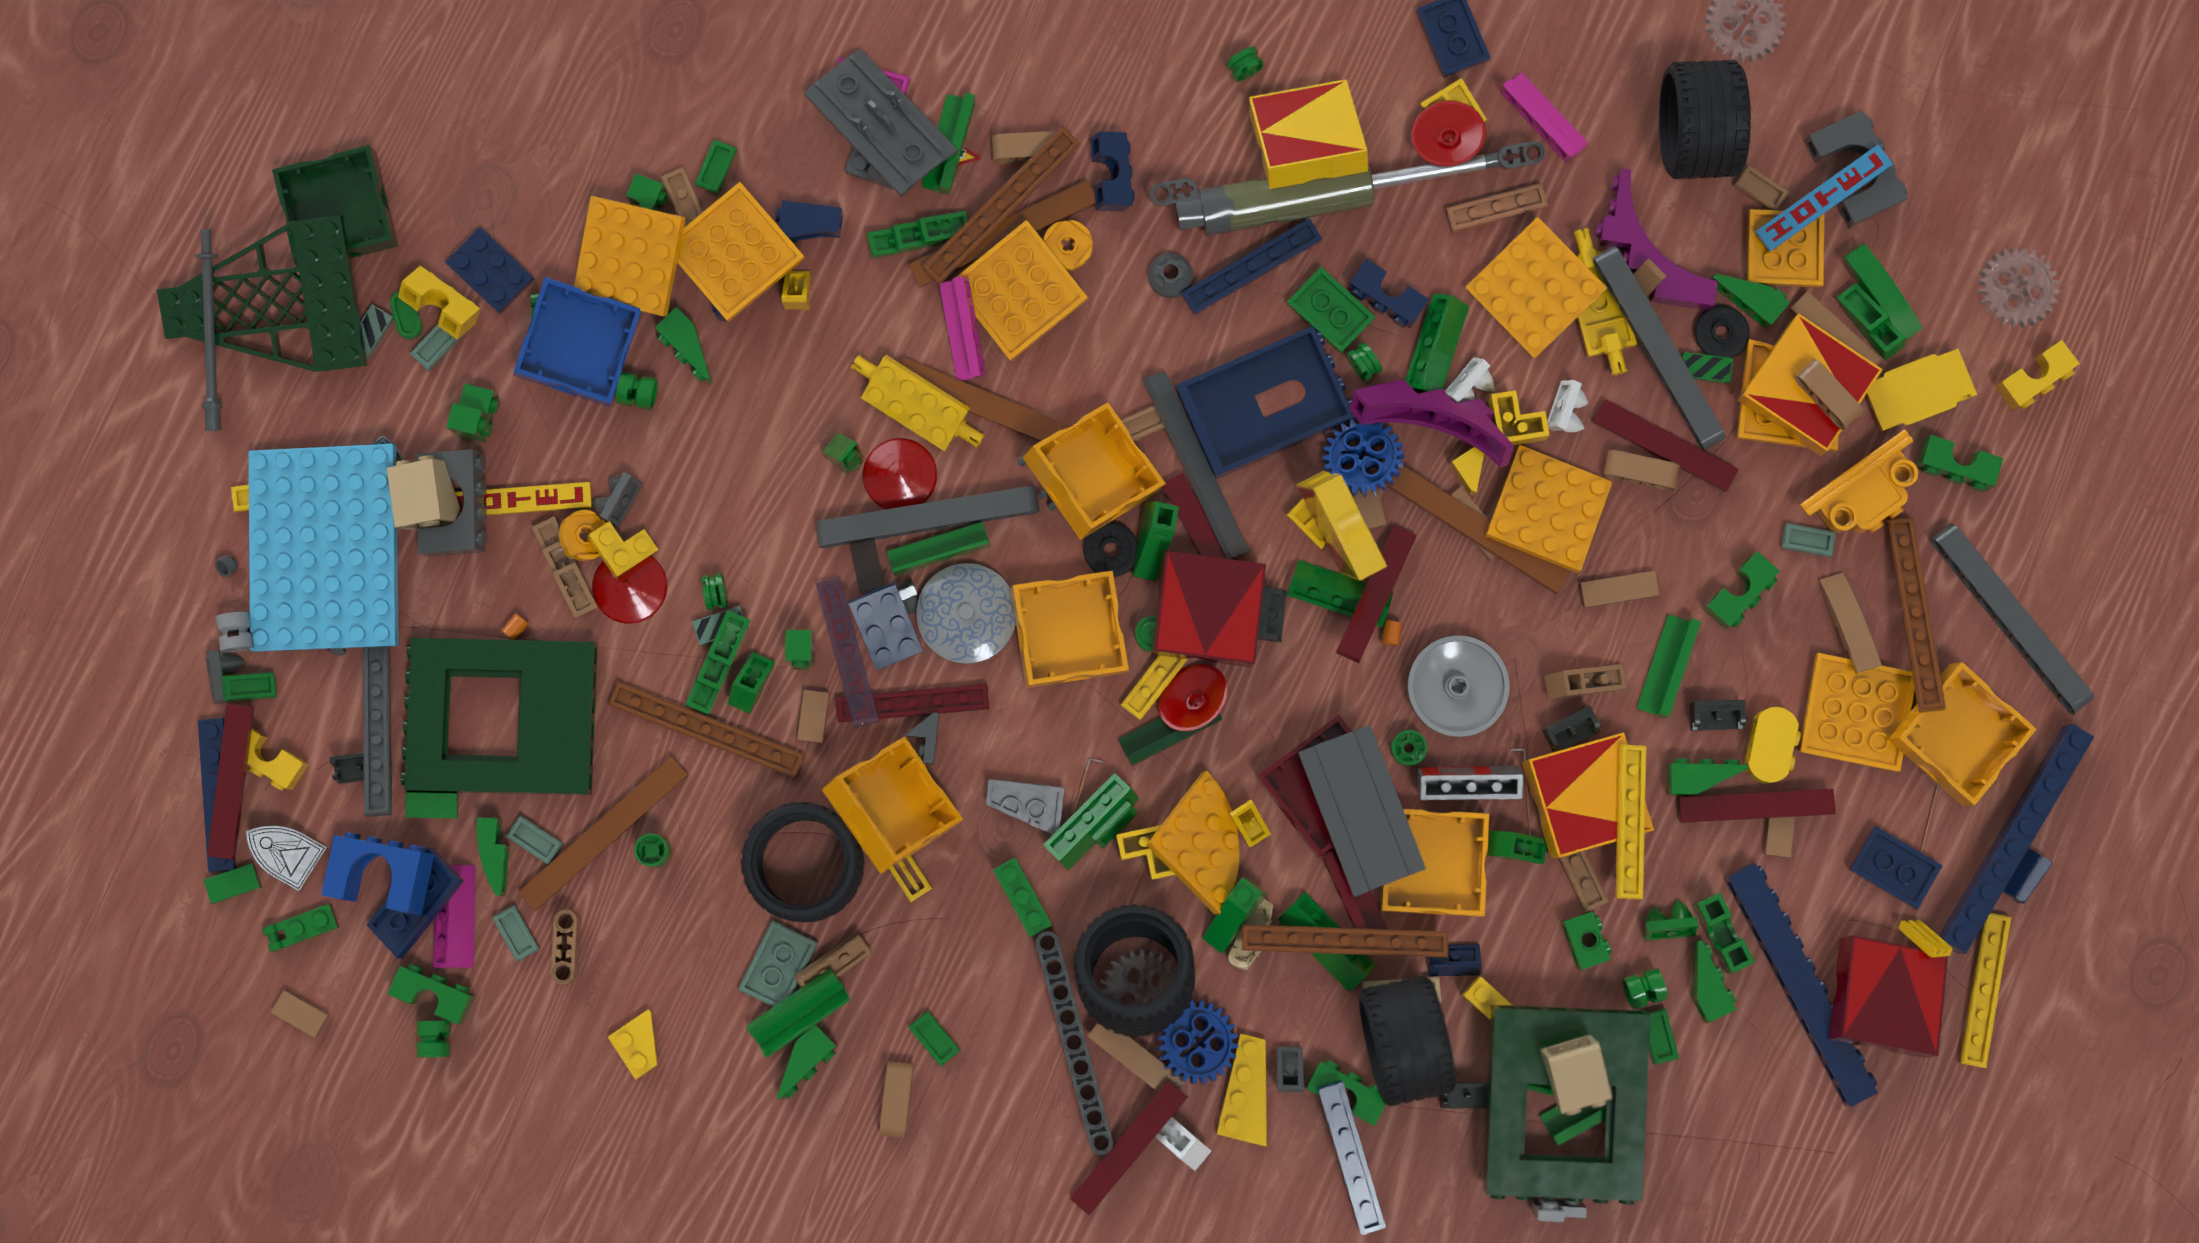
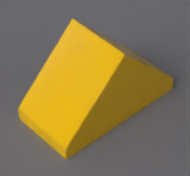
(797, 290)
(1468, 469)
(1250, 823)

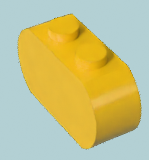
(1772, 745)

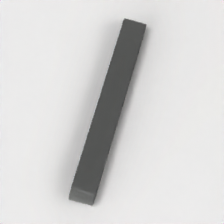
(1659, 347)
(927, 517)
(2012, 619)
(1074, 1055)

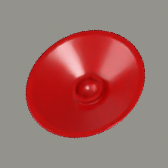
(1448, 133)
(899, 474)
(632, 595)
(1193, 698)

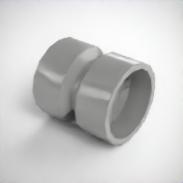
(234, 623)

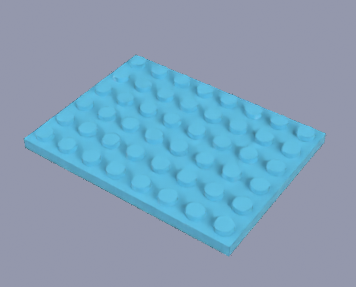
(322, 548)

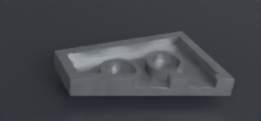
(1030, 802)

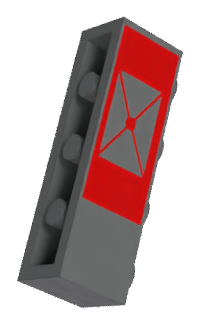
(1469, 782)

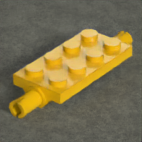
(1602, 323)
(916, 403)

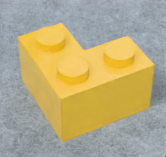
(1517, 427)
(1134, 845)

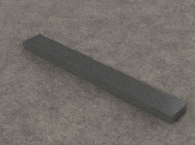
(1196, 465)
(377, 731)

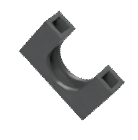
(1857, 135)
(467, 532)

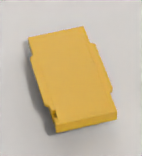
(1920, 390)

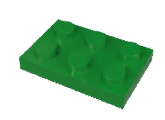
(1331, 310)

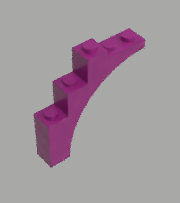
(1625, 232)
(1436, 410)

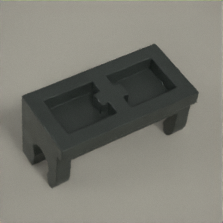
(1272, 614)
(1717, 715)
(1572, 729)
(348, 768)
(1466, 1096)

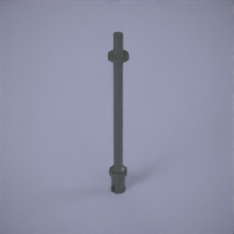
(211, 403)

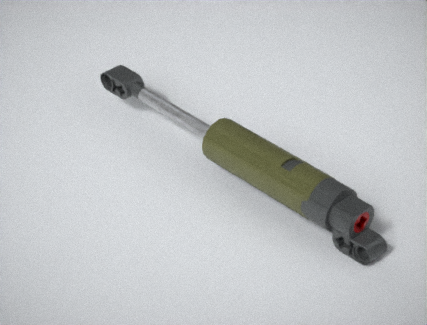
(1253, 205)

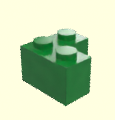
(473, 413)

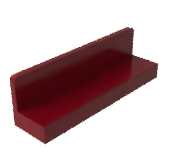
(1361, 909)

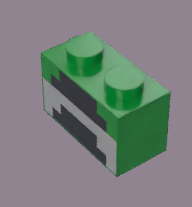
(800, 649)

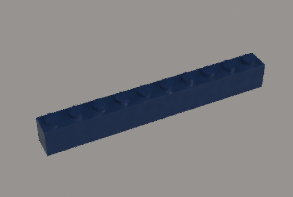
(2015, 838)
(1799, 982)

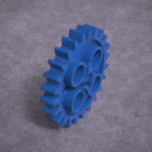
(1369, 437)
(1210, 1060)

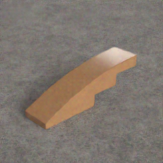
(564, 569)
(1850, 622)
(1134, 1057)

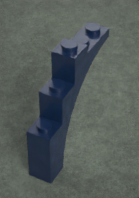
(805, 222)

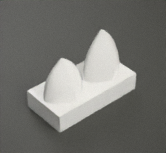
(1474, 374)
(1561, 415)

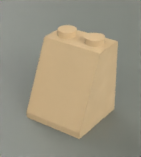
(422, 494)
(1577, 1074)

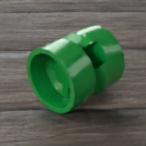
(645, 392)
(652, 850)
(1645, 988)
(433, 1038)

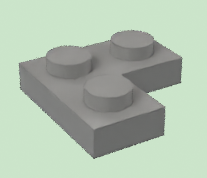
(1557, 1210)

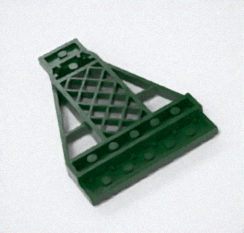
(326, 291)

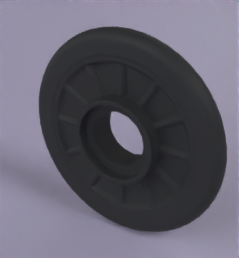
(1731, 319)
(1116, 534)

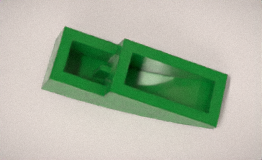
(1871, 321)
(493, 854)

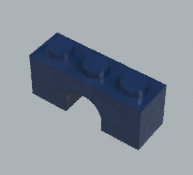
(1113, 151)
(1403, 308)

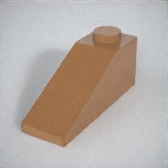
(1585, 681)

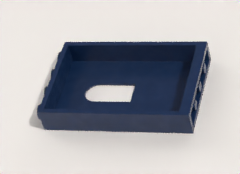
(1229, 419)

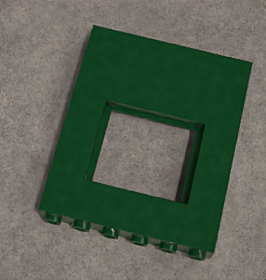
(553, 720)
(1516, 1060)

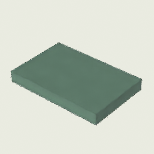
(776, 963)

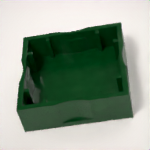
(335, 186)

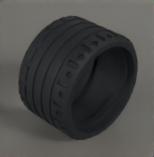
(1704, 119)
(754, 851)
(1127, 923)
(1407, 1040)

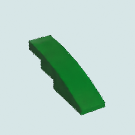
(915, 235)
(1882, 289)
(717, 662)

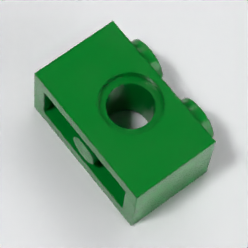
(1574, 930)

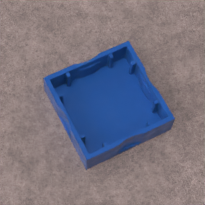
(577, 342)

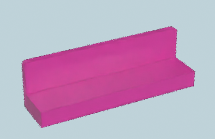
(1543, 117)
(962, 329)
(455, 925)

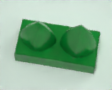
(1679, 926)

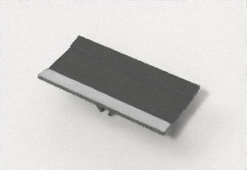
(880, 122)
(1362, 810)

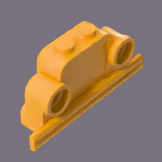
(1867, 490)

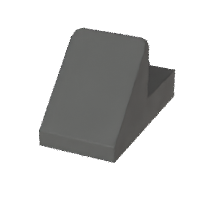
(862, 169)
(927, 730)
(1289, 1069)

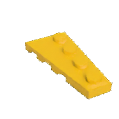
(1245, 1099)

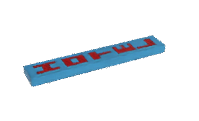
(1823, 198)

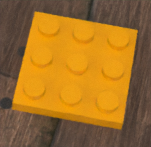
(1794, 262)

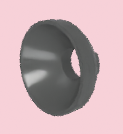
(1170, 287)

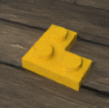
(621, 555)

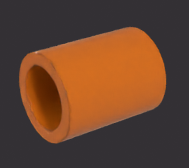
(515, 627)
(1391, 633)

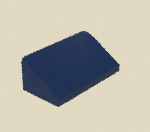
(2027, 876)
(1461, 961)

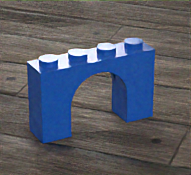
(409, 870)

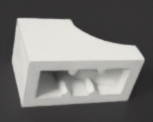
(1183, 1144)

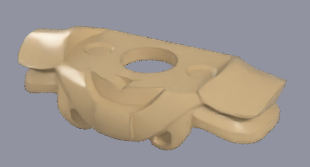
(1244, 959)

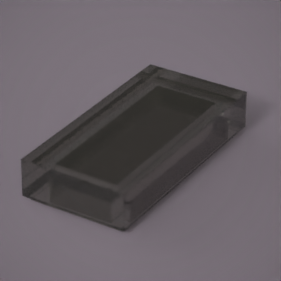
(867, 566)

